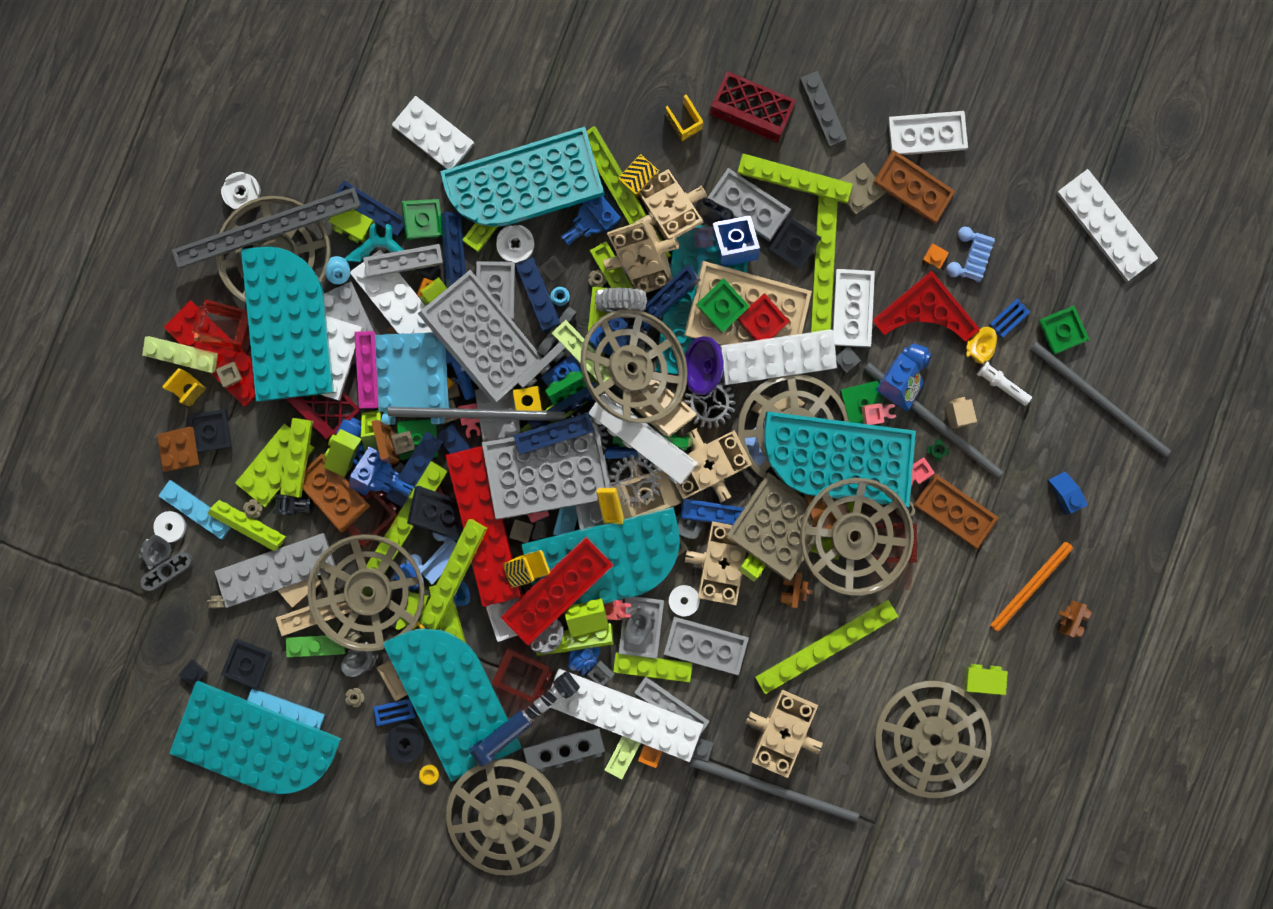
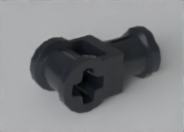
(289, 505)

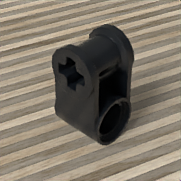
(713, 212)

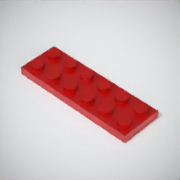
(181, 329)
(557, 590)

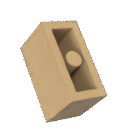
(960, 413)

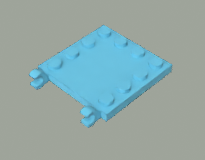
(411, 373)

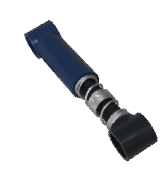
(487, 748)

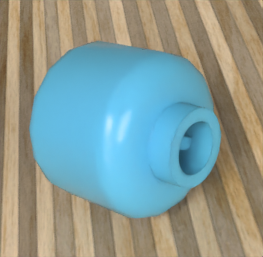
(337, 270)

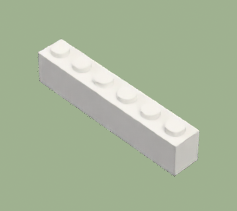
(646, 441)

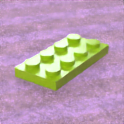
(265, 473)

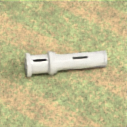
(997, 379)

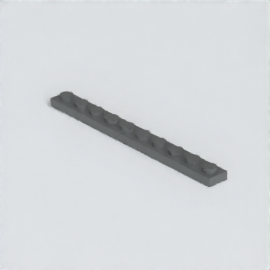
(266, 228)

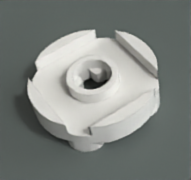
(232, 185)
(515, 233)

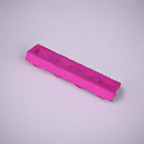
(366, 369)

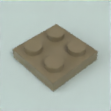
(863, 190)

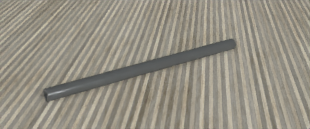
(1100, 399)
(476, 413)
(943, 429)
(774, 789)

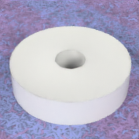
(176, 520)
(684, 609)

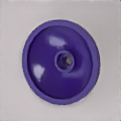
(704, 365)

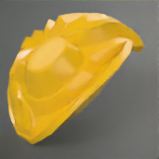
(982, 345)

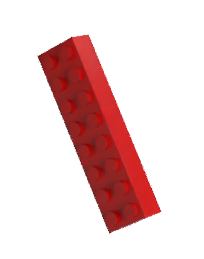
(475, 502)

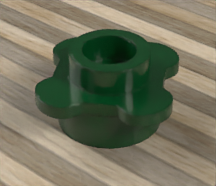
(937, 455)

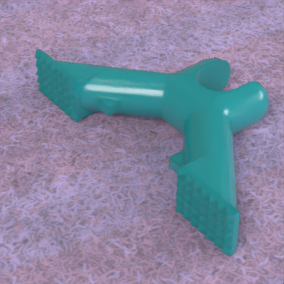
(373, 242)

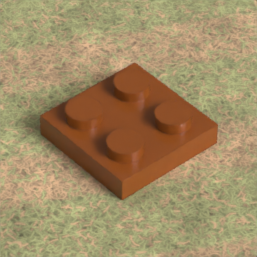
(178, 449)

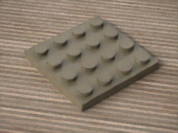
(772, 526)

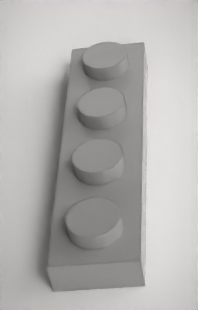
(403, 261)
(661, 698)

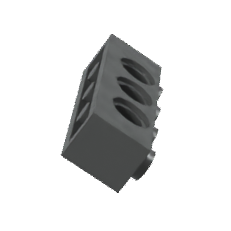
(591, 736)

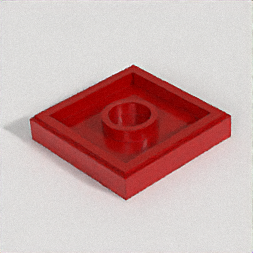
(763, 319)

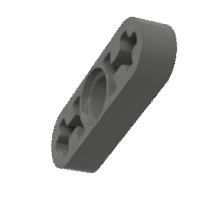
(549, 342)
(158, 583)

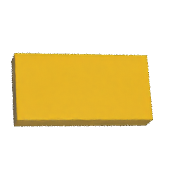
(610, 505)

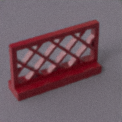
(750, 121)
(318, 424)

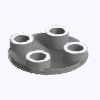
(548, 639)

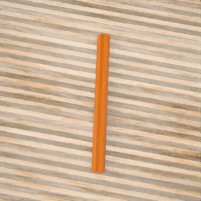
(1031, 586)

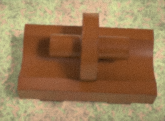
(792, 598)
(1072, 617)

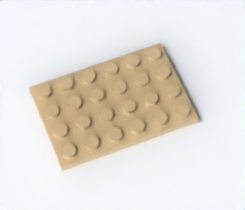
(789, 299)

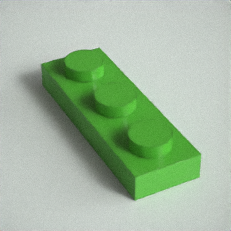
(312, 646)

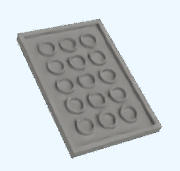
(480, 336)
(546, 477)

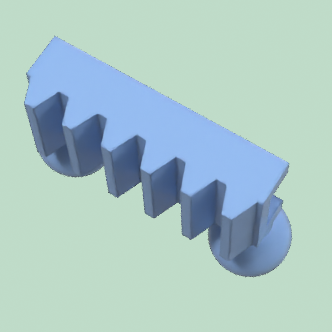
(977, 256)
(435, 565)

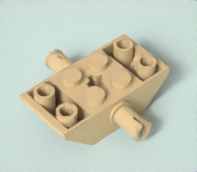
(669, 205)
(641, 255)
(727, 459)
(667, 497)
(715, 582)
(780, 752)

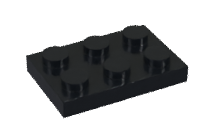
(435, 513)

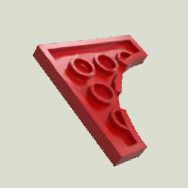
(927, 302)

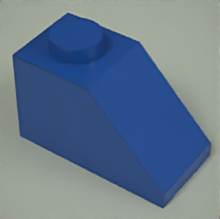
(1067, 493)

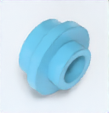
(560, 290)

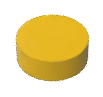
(429, 774)

